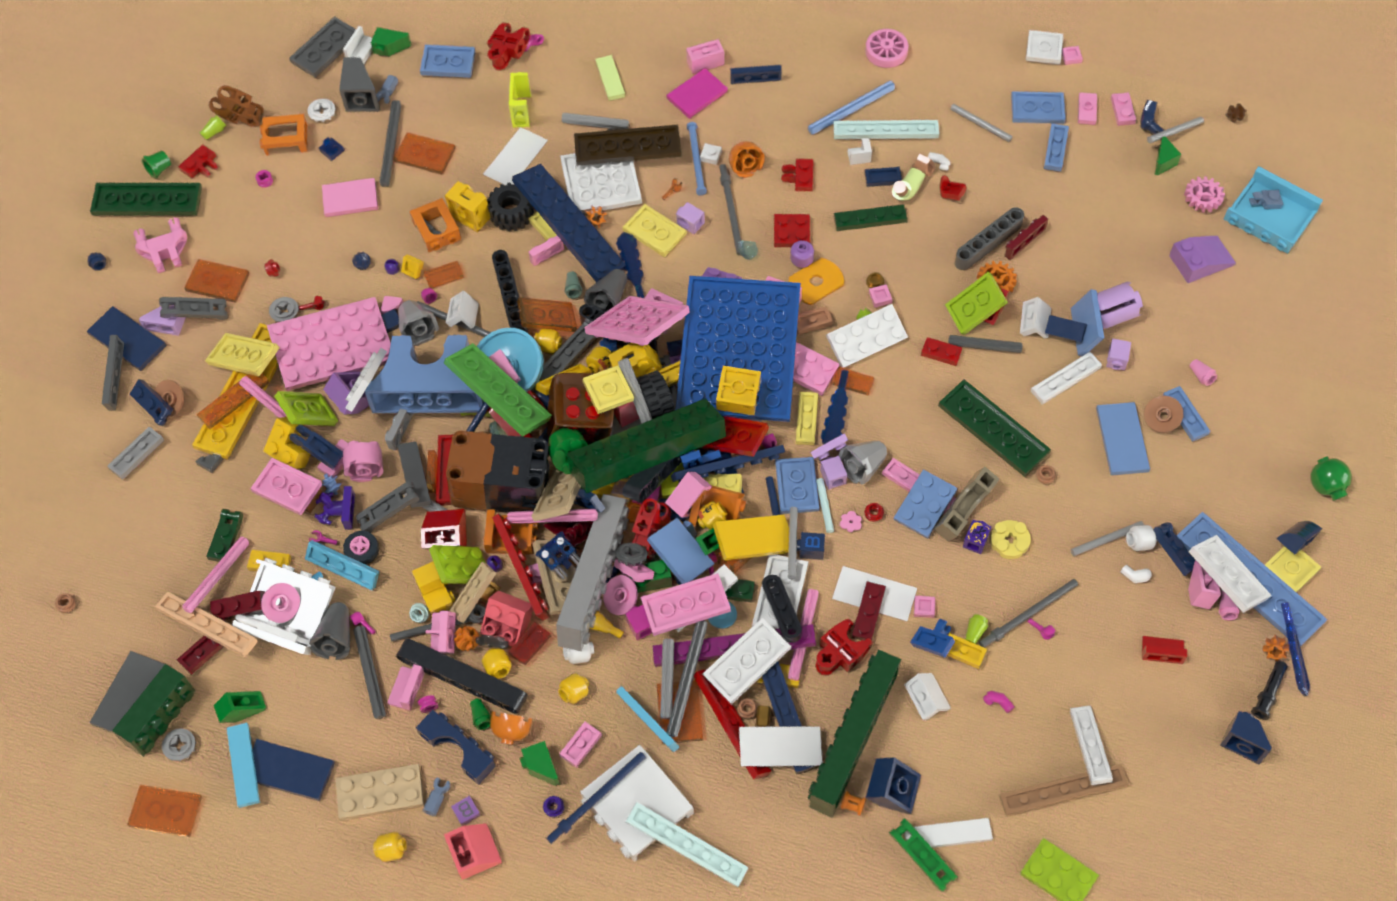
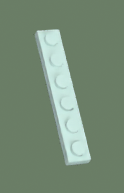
(886, 129)
(686, 844)

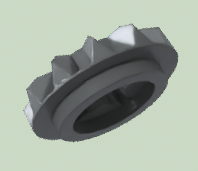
(637, 551)

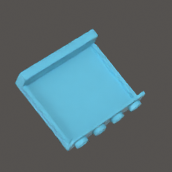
(1274, 226)

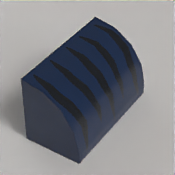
(1299, 535)

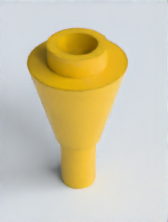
(604, 625)

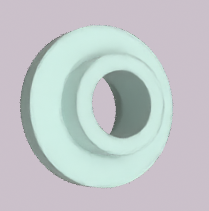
(416, 616)

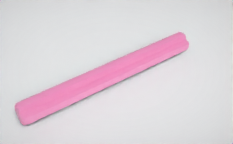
(573, 515)
(215, 575)
(807, 617)

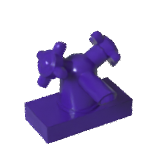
(338, 508)

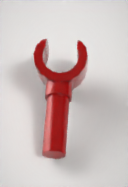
(318, 304)

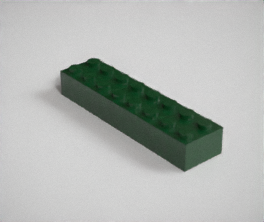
(646, 445)
(854, 733)

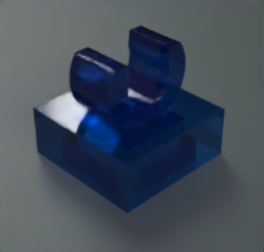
(331, 148)

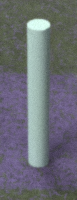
(825, 505)

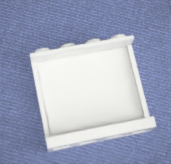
(314, 602)
(643, 785)

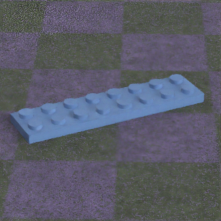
(1305, 617)

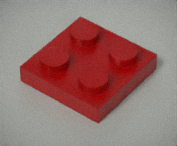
(790, 229)

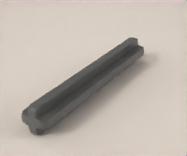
(982, 343)

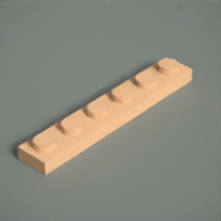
(207, 625)

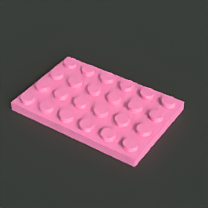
(329, 342)

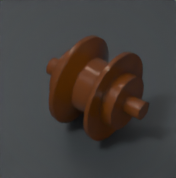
(1234, 113)

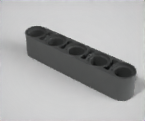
(996, 232)

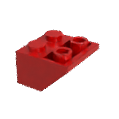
(444, 528)

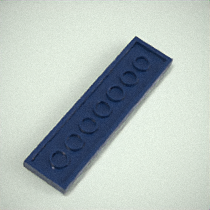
(568, 222)

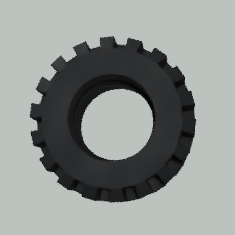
(509, 218)
(656, 394)

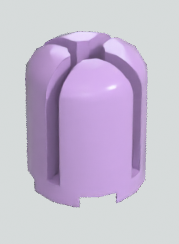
(1119, 304)

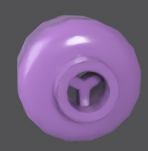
(802, 254)

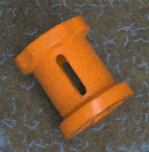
(850, 798)

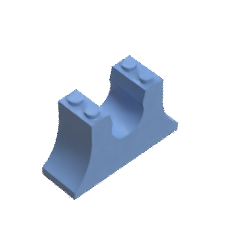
(421, 386)

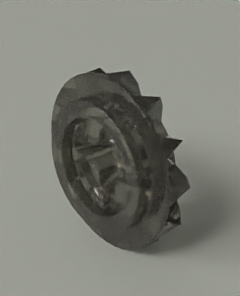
(492, 641)

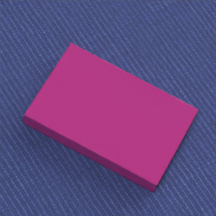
(697, 93)

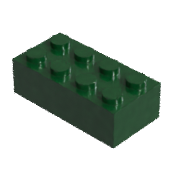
(154, 710)

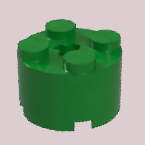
(563, 442)

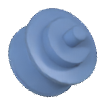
(330, 484)

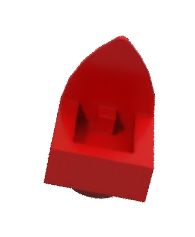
(951, 189)

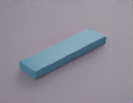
(342, 565)
(650, 722)
(243, 765)

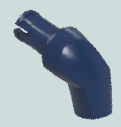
(1147, 118)

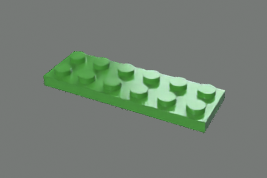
(497, 389)

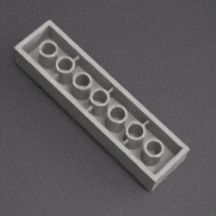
(592, 573)

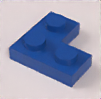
(694, 458)

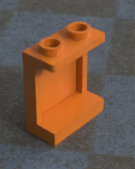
(731, 501)
(524, 532)

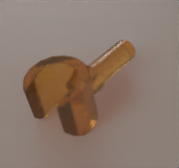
(674, 188)

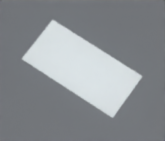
(515, 156)
(897, 596)
(780, 746)

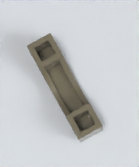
(972, 494)

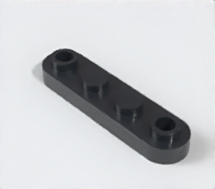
(782, 608)

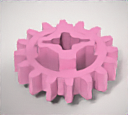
(1204, 194)

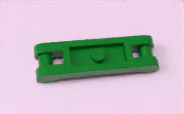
(923, 855)

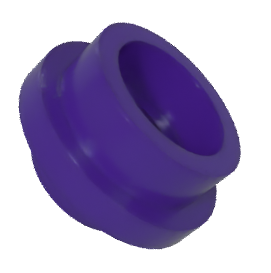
(550, 801)

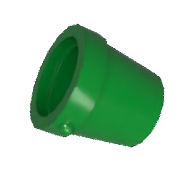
(156, 163)

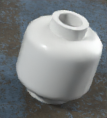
(1141, 538)
(576, 657)

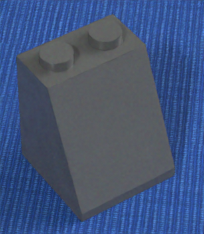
(356, 87)

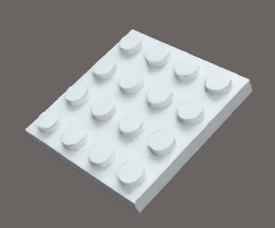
(601, 184)

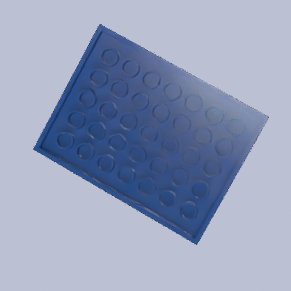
(745, 328)

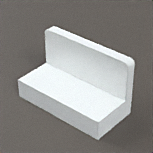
(358, 45)
(462, 308)
(1035, 317)
(926, 695)

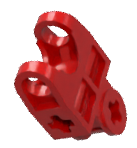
(506, 45)
(650, 524)
(840, 649)

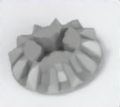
(281, 304)
(172, 740)

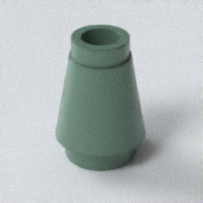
(572, 286)

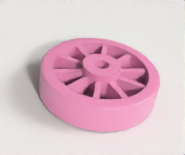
(886, 44)

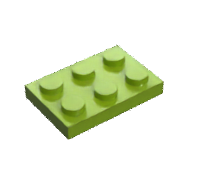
(976, 303)
(306, 408)
(456, 563)
(1058, 873)

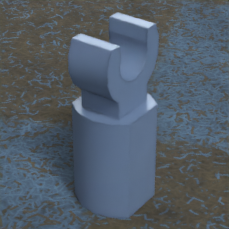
(387, 88)
(435, 798)

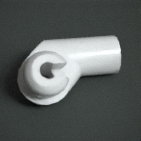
(938, 158)

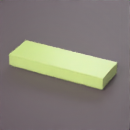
(610, 78)

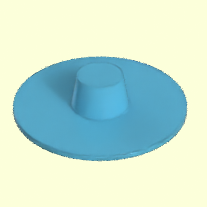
(724, 620)

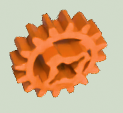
(1002, 274)

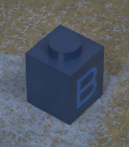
(811, 545)

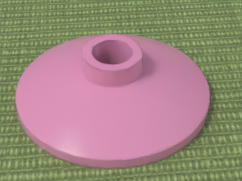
(614, 594)
(288, 603)

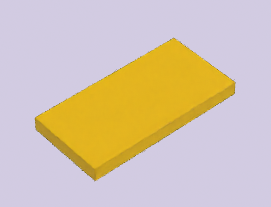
(752, 537)

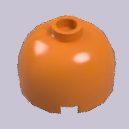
(746, 158)
(510, 727)

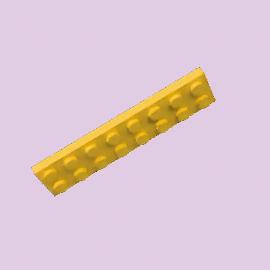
(225, 435)

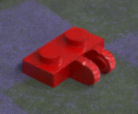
(198, 161)
(803, 174)

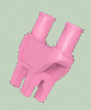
(163, 246)

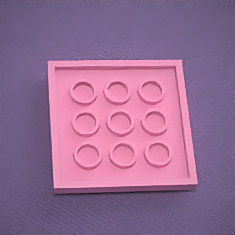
(637, 320)

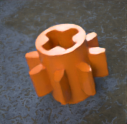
(600, 218)
(466, 638)
(1276, 653)

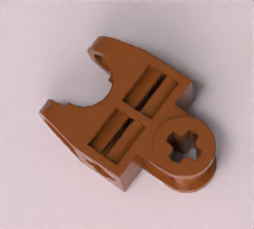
(242, 109)

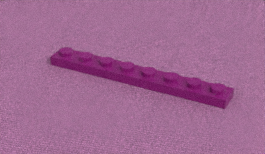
(716, 646)

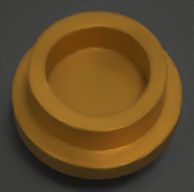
(874, 280)

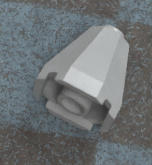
(417, 322)
(862, 460)

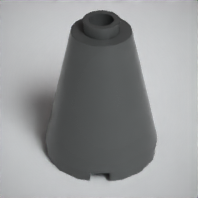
(607, 291)
(332, 633)

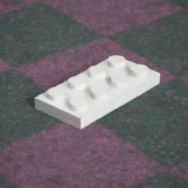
(866, 336)
(364, 378)
(778, 566)
(1229, 573)
(747, 660)

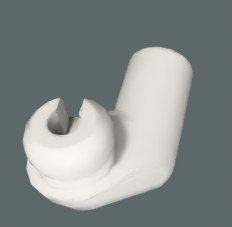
(1136, 576)

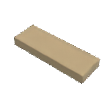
(473, 591)

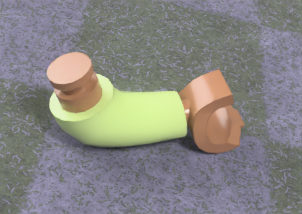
(909, 186)

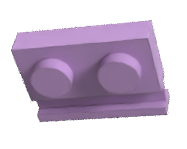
(836, 443)

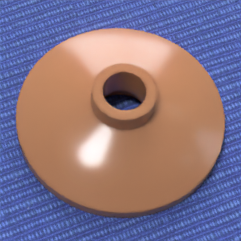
(172, 394)
(1159, 406)

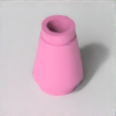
(1204, 373)
(1227, 608)

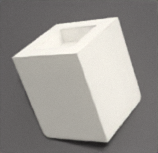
(861, 154)

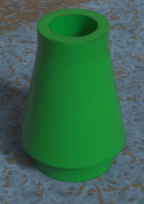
(480, 715)

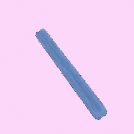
(851, 107)

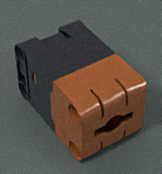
(496, 471)

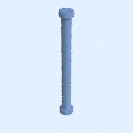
(700, 190)

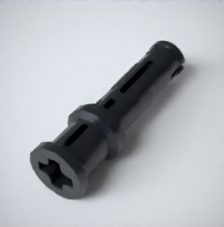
(1267, 697)

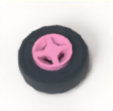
(358, 541)

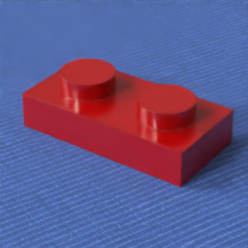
(941, 351)

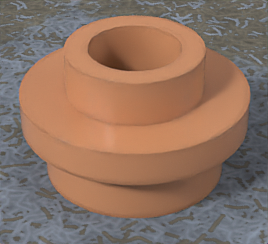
(1046, 469)
(61, 599)
(747, 703)

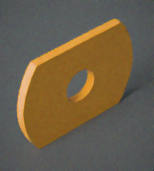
(822, 268)

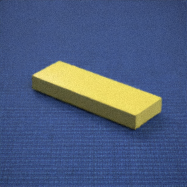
(806, 418)

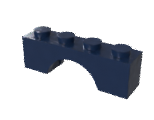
(437, 730)

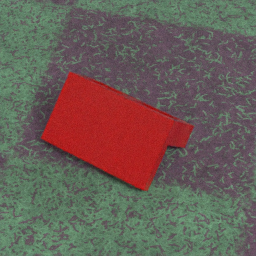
(1163, 650)

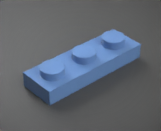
(1056, 147)
(1192, 421)

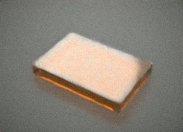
(424, 153)
(216, 280)
(546, 314)
(691, 722)
(164, 810)

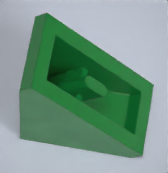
(1167, 156)

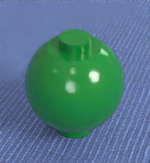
(1331, 477)

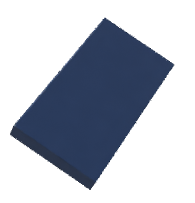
(139, 343)
(291, 770)

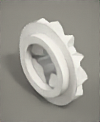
(315, 107)

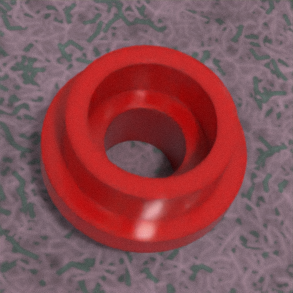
(272, 268)
(874, 507)

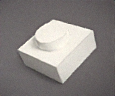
(710, 154)

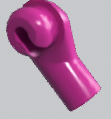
(535, 39)
(993, 696)

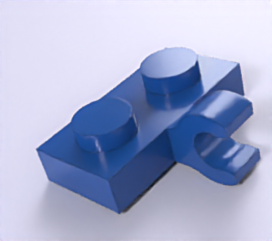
(935, 640)

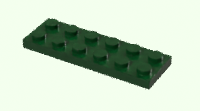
(146, 199)
(994, 427)

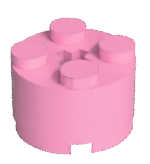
(362, 461)

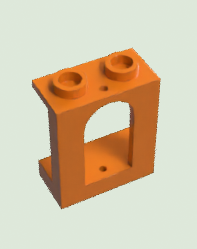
(300, 139)
(431, 211)

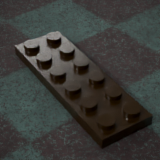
(627, 145)

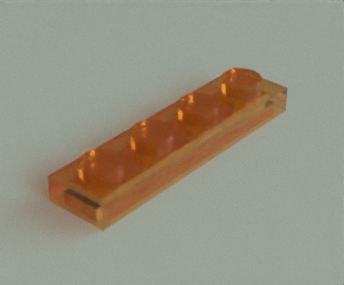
(229, 402)

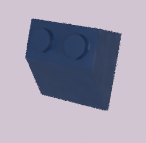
(1246, 738)
(893, 785)

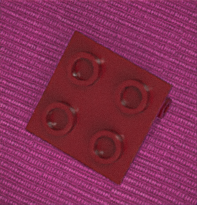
(574, 531)

